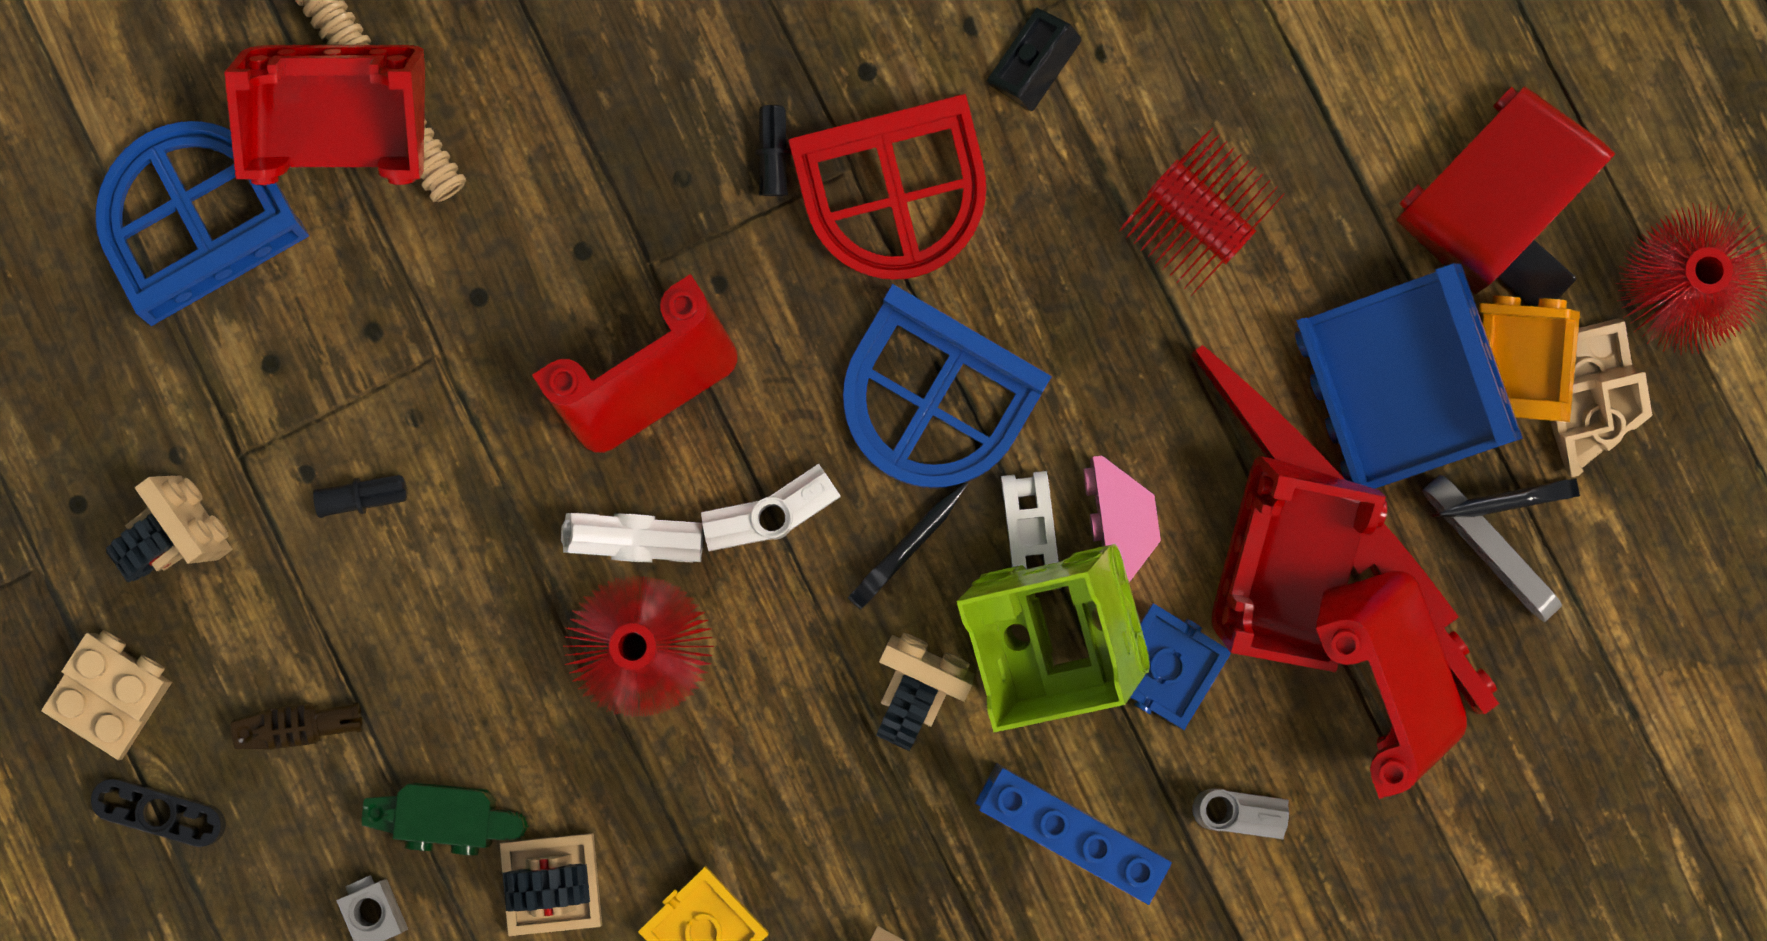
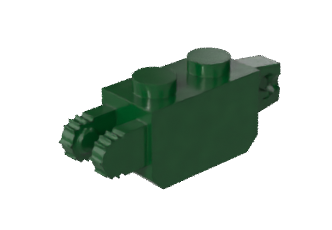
(443, 815)

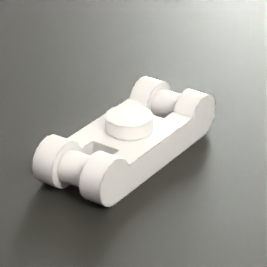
(1029, 529)

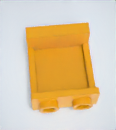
(1534, 354)

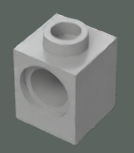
(391, 920)

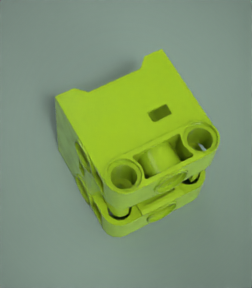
(1020, 674)

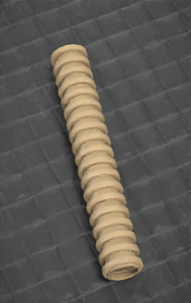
(339, 29)

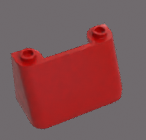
(327, 109)
(1504, 187)
(648, 383)
(1286, 549)
(1392, 628)

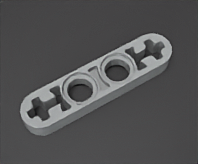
(1494, 551)

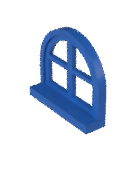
(215, 260)
(963, 347)

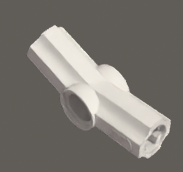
(741, 523)
(632, 537)

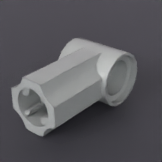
(1245, 813)

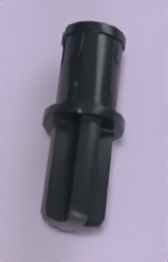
(772, 151)
(359, 495)

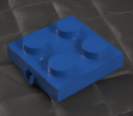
(1180, 666)

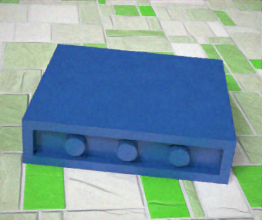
(1408, 379)
(1072, 834)

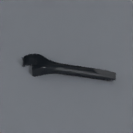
(1513, 499)
(904, 550)

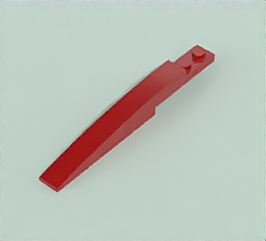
(1378, 551)

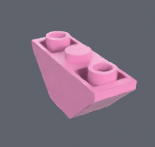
(1124, 513)

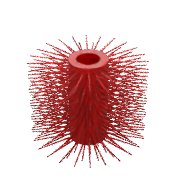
(1199, 210)
(1695, 279)
(620, 637)

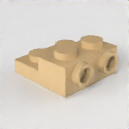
(107, 693)

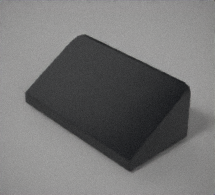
(1035, 59)
(1537, 275)

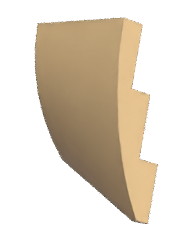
(1606, 397)

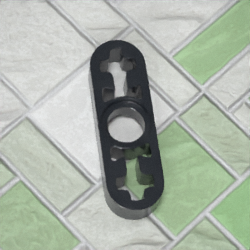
(130, 790)

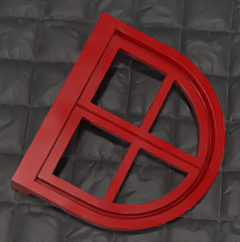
(880, 133)

